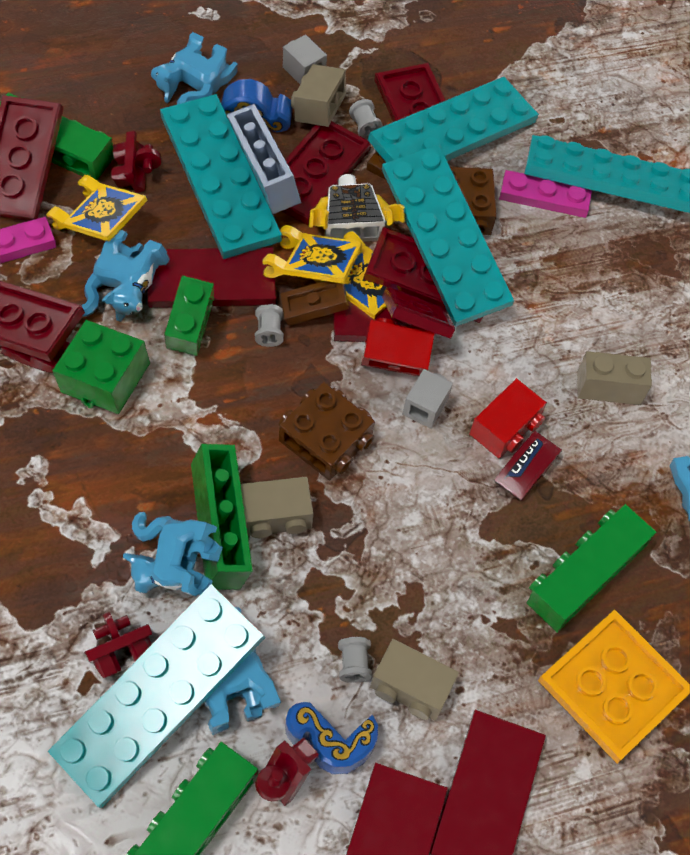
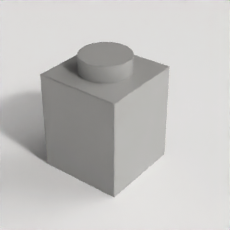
(300, 55)
(427, 398)

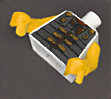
(354, 209)

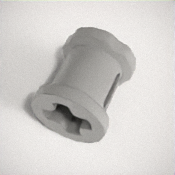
(364, 115)
(269, 322)
(355, 659)

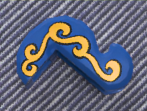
(245, 92)
(333, 751)

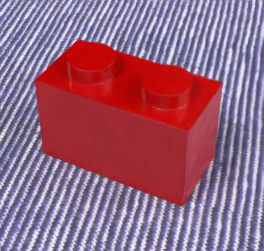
(397, 347)
(508, 418)

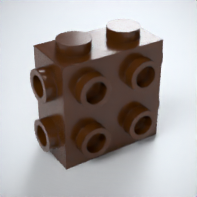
(479, 192)
(326, 430)

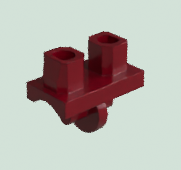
(137, 162)
(104, 656)
(285, 771)

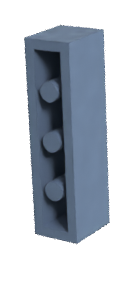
(265, 159)

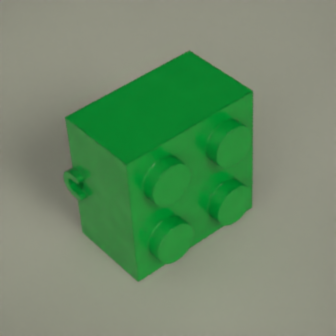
(101, 367)

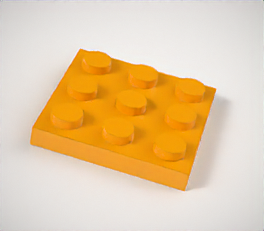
(615, 685)

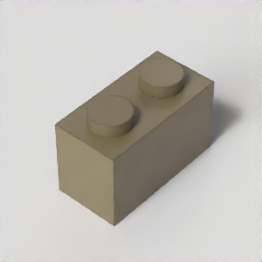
(319, 95)
(614, 378)
(277, 507)
(413, 680)

